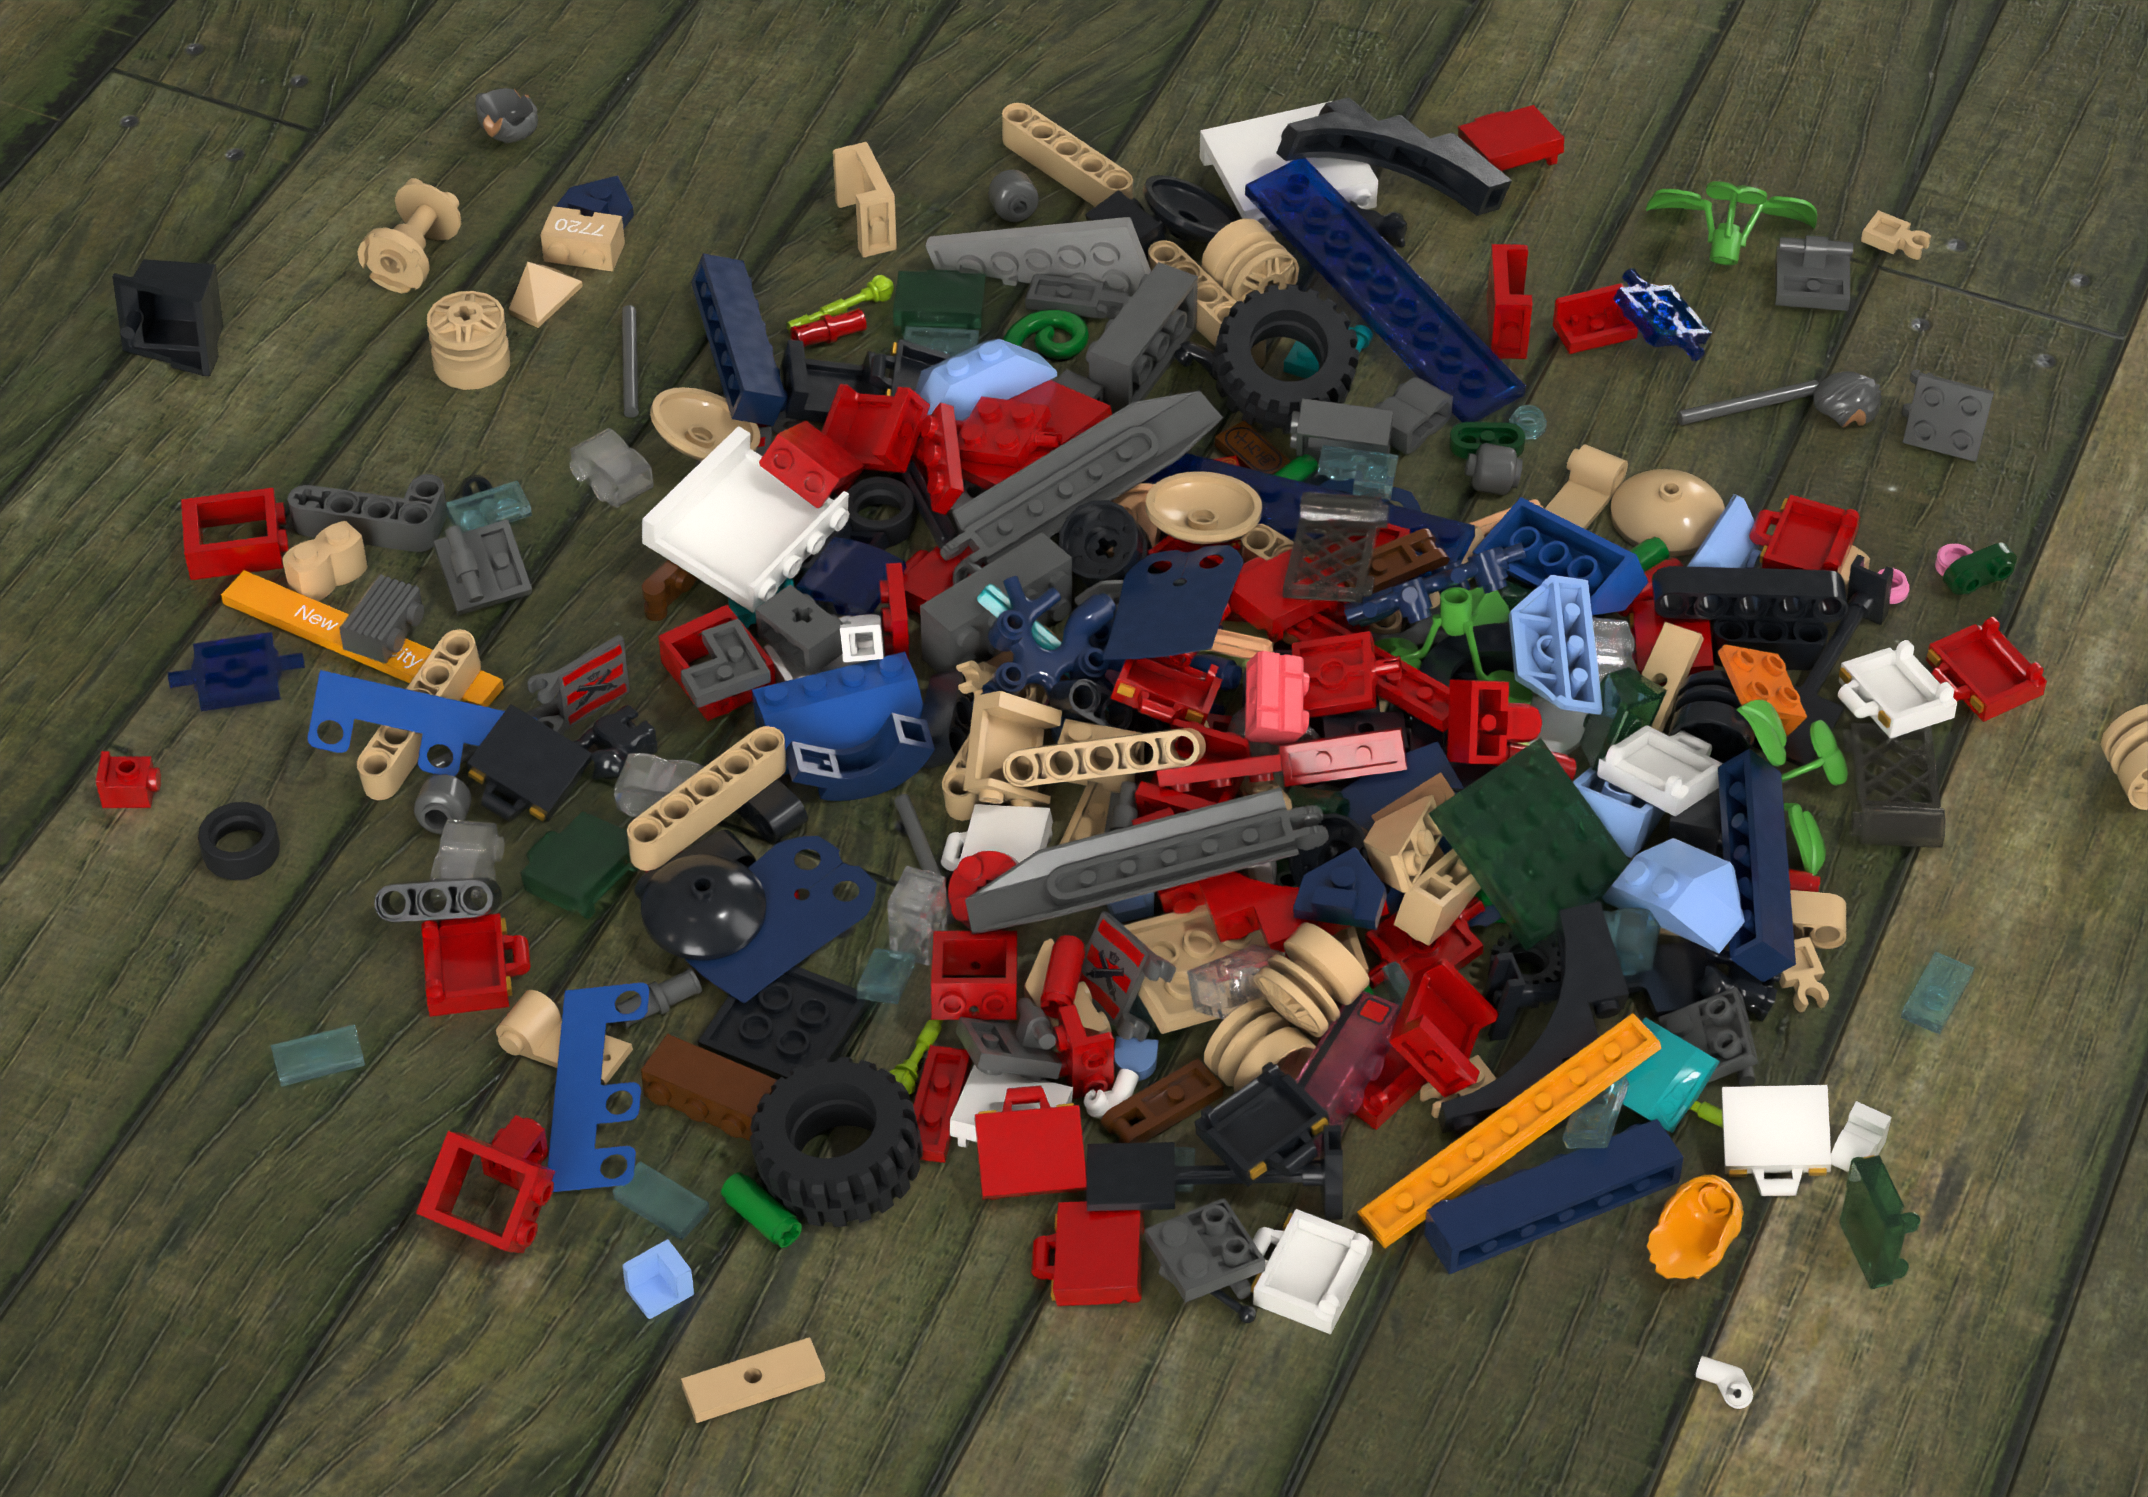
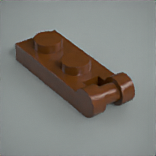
(1399, 562)
(663, 588)
(1163, 1103)

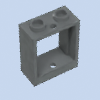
(1339, 426)

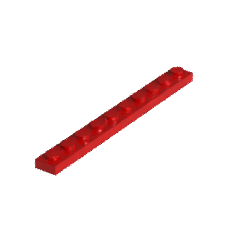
(1408, 690)

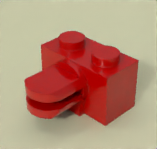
(1485, 721)

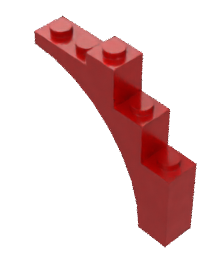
(1240, 903)

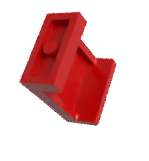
(1507, 306)
(877, 427)
(811, 463)
(1219, 747)
(1441, 1027)

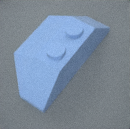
(985, 370)
(1729, 540)
(1557, 645)
(1684, 891)

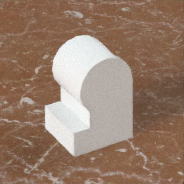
(862, 638)
(1861, 1136)

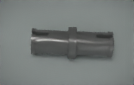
(662, 995)

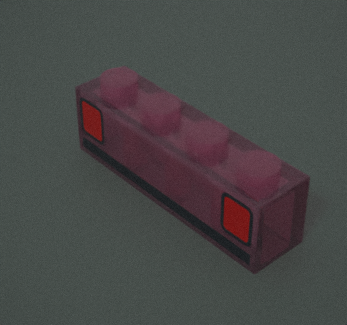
(1349, 1057)

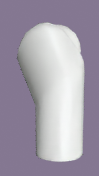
(1099, 1103)
(1729, 1379)

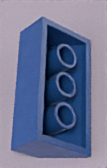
(1570, 551)
(840, 704)

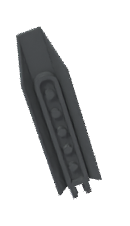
(1087, 468)
(1146, 859)

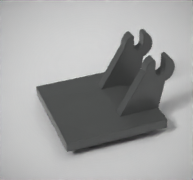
(1946, 416)

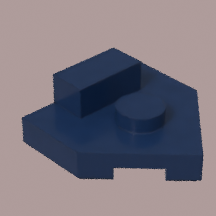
(599, 196)
(1342, 893)

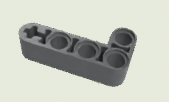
(382, 520)

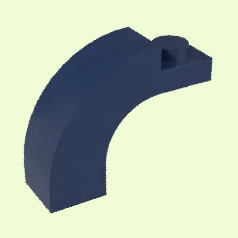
(866, 769)

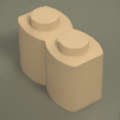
(325, 562)

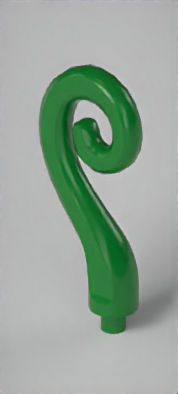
(1045, 322)

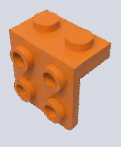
(1763, 677)

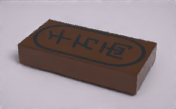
(1251, 449)

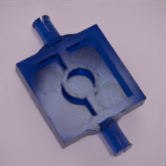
(1662, 315)
(236, 671)

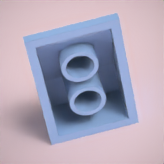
(1622, 813)

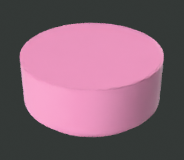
(1949, 554)

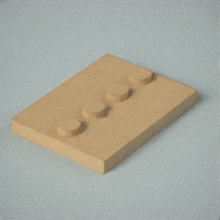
(1186, 942)

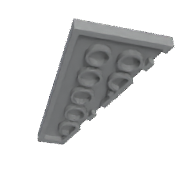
(1077, 250)

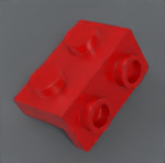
(1591, 320)
(1084, 1059)

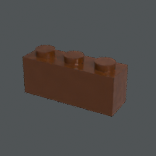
(704, 1086)

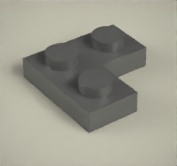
(733, 667)

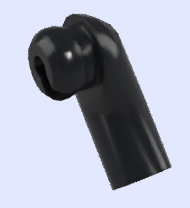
(1191, 351)

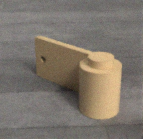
(1590, 485)
(535, 1032)

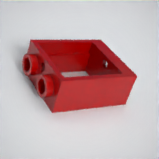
(236, 555)
(684, 645)
(974, 955)
(448, 1179)

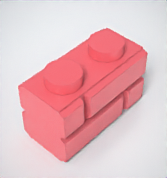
(1275, 698)

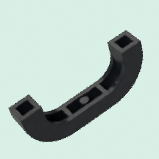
(1453, 661)

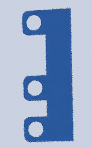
(435, 717)
(579, 1093)

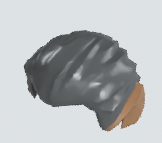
(506, 114)
(1848, 398)

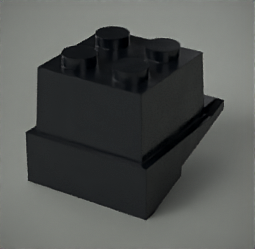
(171, 313)

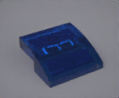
(848, 576)

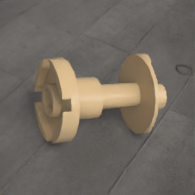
(398, 253)

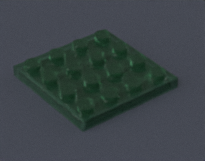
(1531, 841)

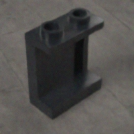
(814, 383)

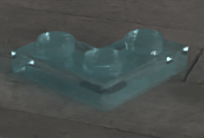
(1371, 471)
(489, 507)

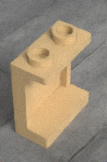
(862, 183)
(999, 727)

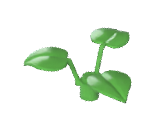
(1727, 238)
(1458, 614)
(1772, 739)

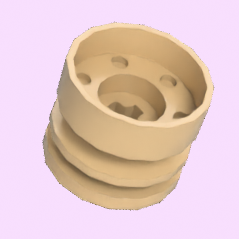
(1248, 259)
(468, 340)
(2127, 751)
(1311, 979)
(1252, 1039)

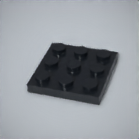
(786, 1024)

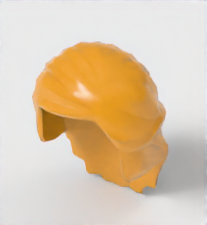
(1695, 1228)

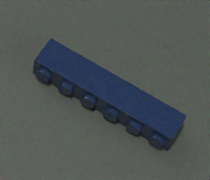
(738, 340)
(1758, 851)
(1552, 1196)

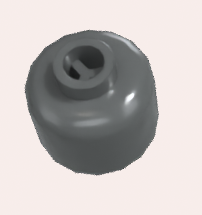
(1013, 192)
(1494, 469)
(441, 799)

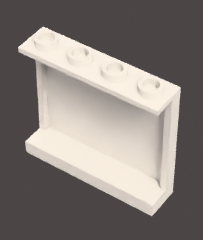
(1249, 149)
(740, 524)

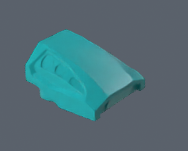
(1669, 1079)

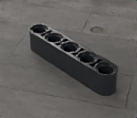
(1749, 594)

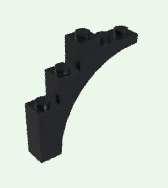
(1394, 143)
(1588, 987)

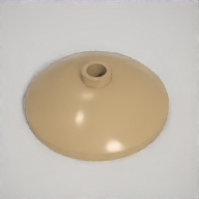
(696, 421)
(1666, 506)
(1203, 507)

